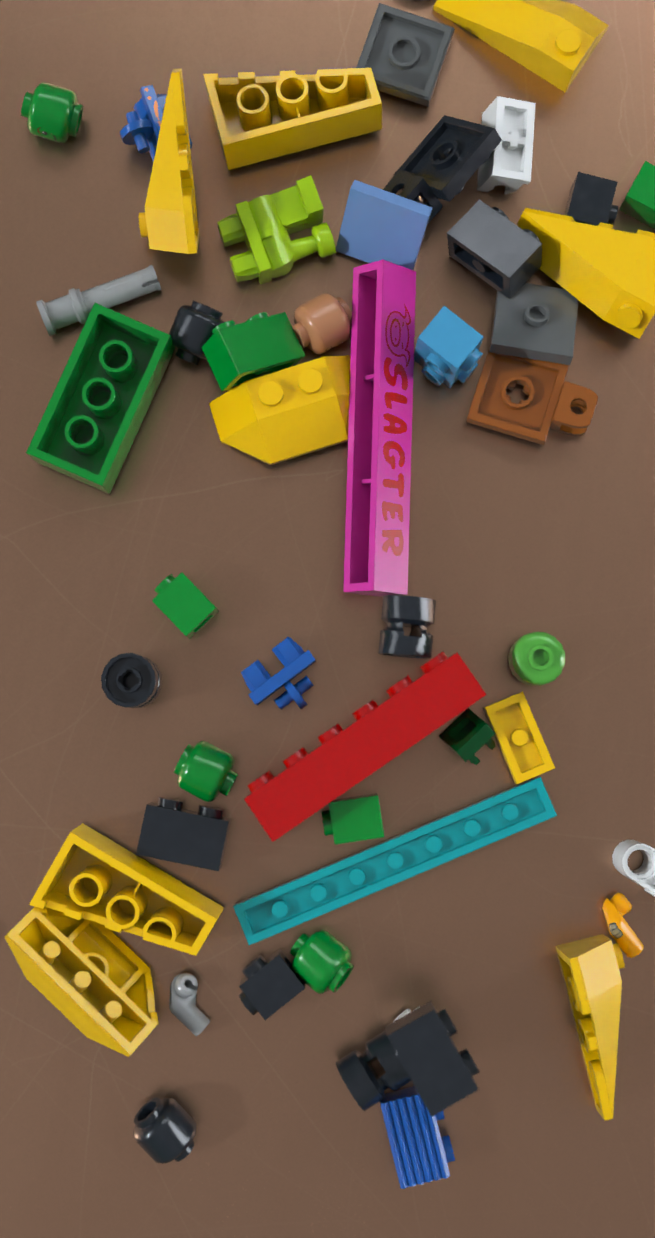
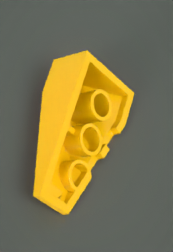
(541, 35)
(170, 203)
(599, 266)
(594, 994)

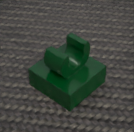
(468, 735)

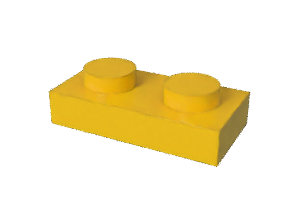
(519, 737)

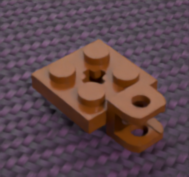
(547, 404)

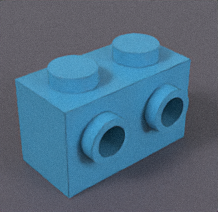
(448, 349)

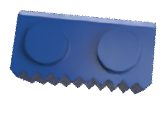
(415, 1138)

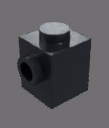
(592, 200)
(269, 984)

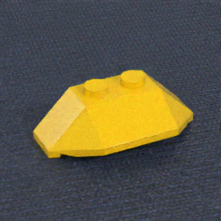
(287, 410)
(87, 977)

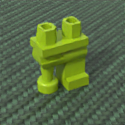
(266, 231)

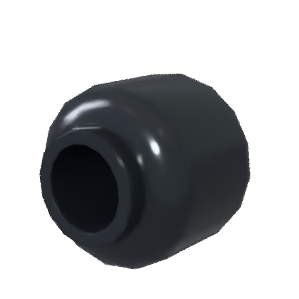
(193, 329)
(164, 1130)

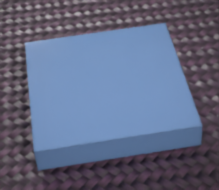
(382, 226)

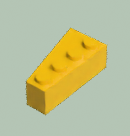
(291, 111)

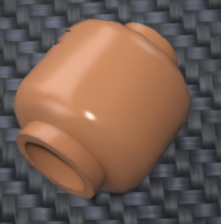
(322, 323)

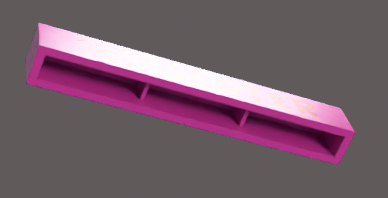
(380, 430)

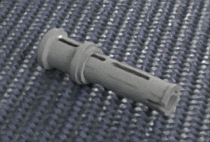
(78, 305)

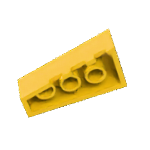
(125, 893)

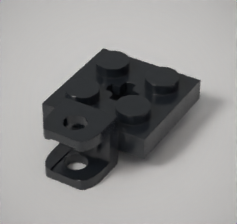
(444, 162)

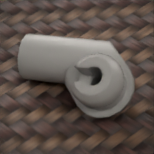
(183, 1002)

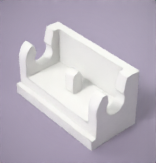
(512, 159)

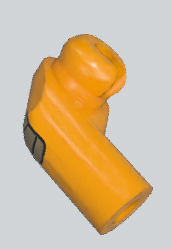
(618, 927)

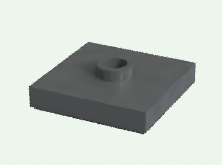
(405, 53)
(535, 324)

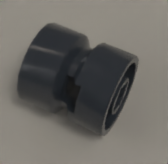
(407, 612)
(131, 680)
(362, 1078)

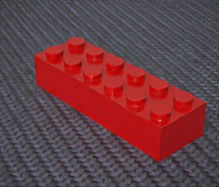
(364, 746)

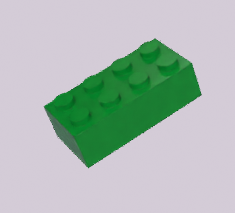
(101, 398)

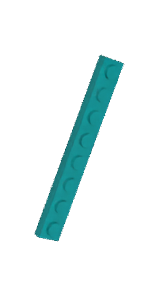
(394, 860)

